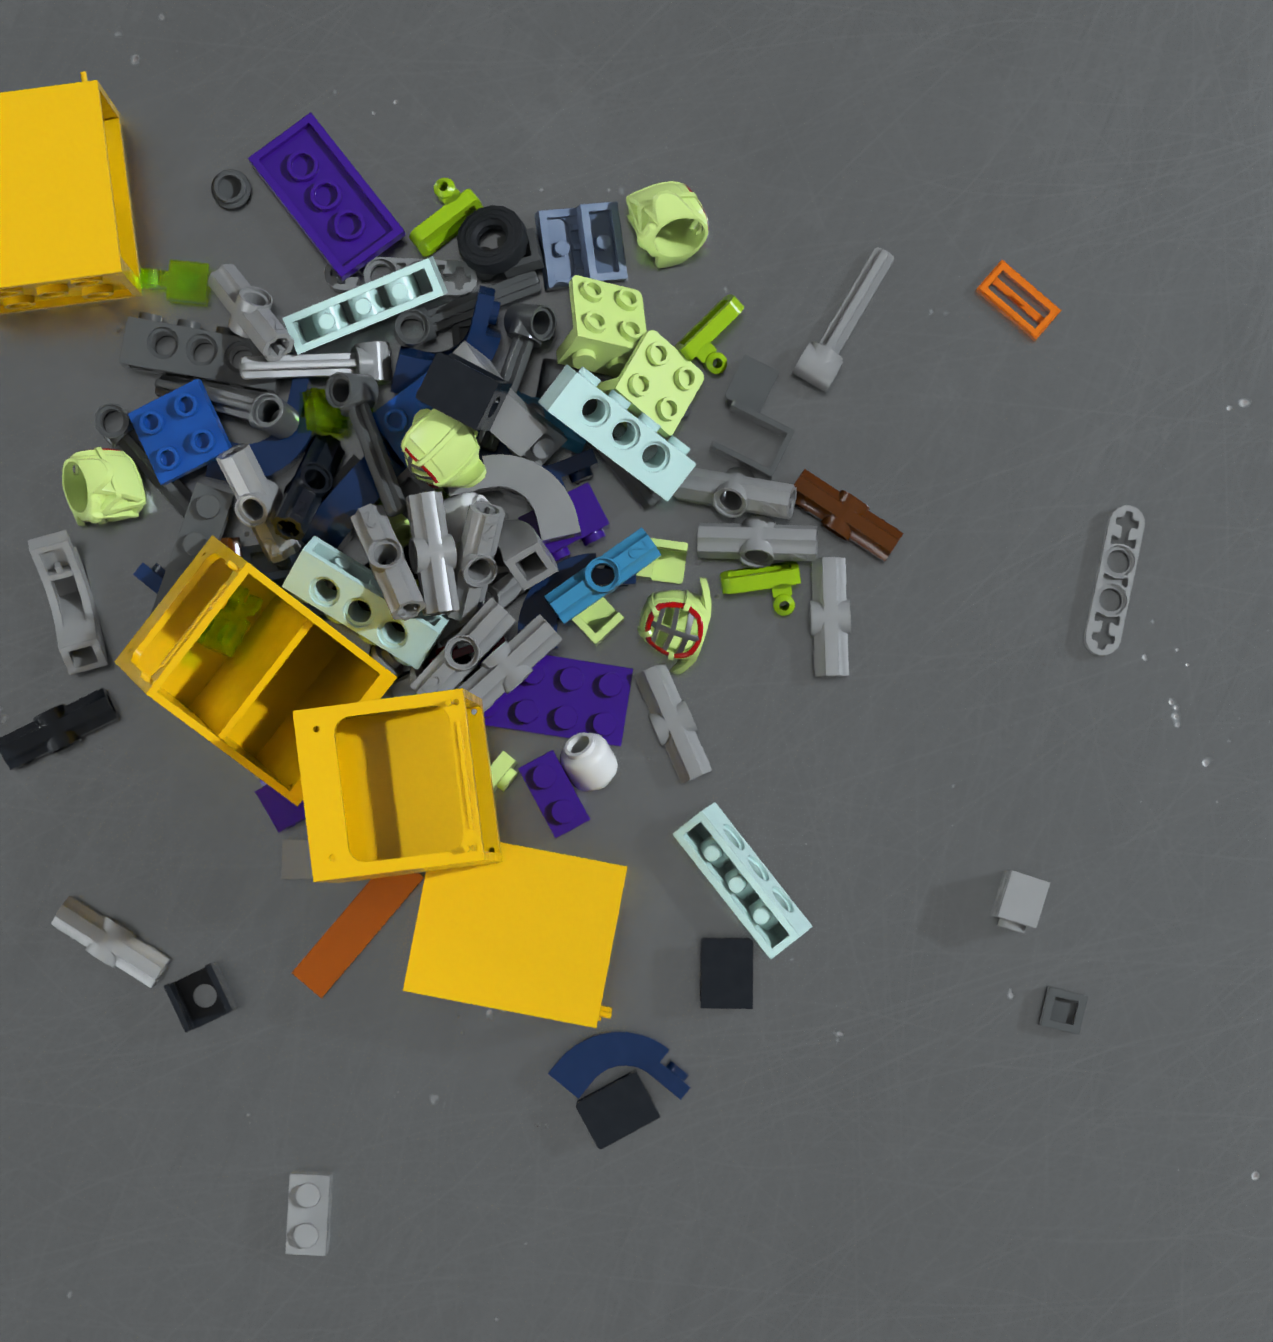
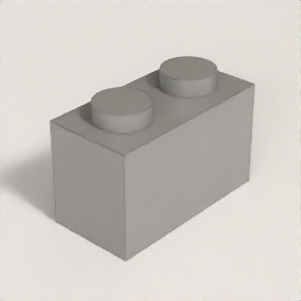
(1019, 901)
(309, 1213)

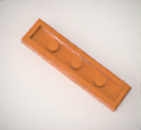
(354, 931)

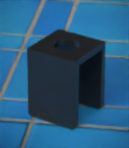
(463, 391)
(726, 973)
(182, 997)
(617, 1109)

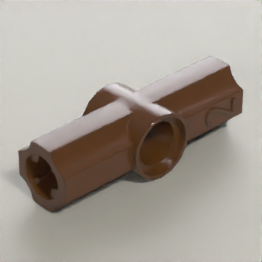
(846, 516)

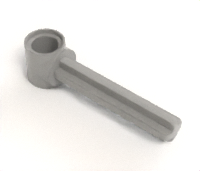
(364, 358)
(822, 360)

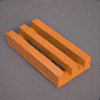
(1007, 311)

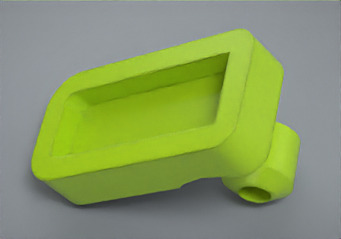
(445, 222)
(698, 340)
(776, 576)

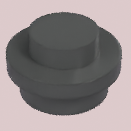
(230, 188)

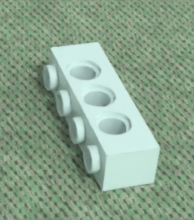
(365, 305)
(566, 400)
(341, 606)
(742, 880)

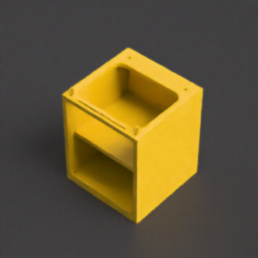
(64, 200)
(247, 700)
(397, 786)
(519, 934)

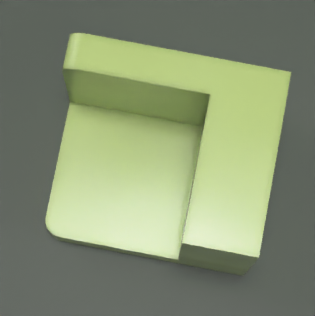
(668, 567)
(598, 621)

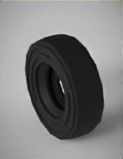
(482, 221)

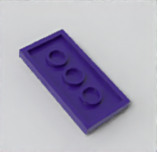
(326, 196)
(566, 700)

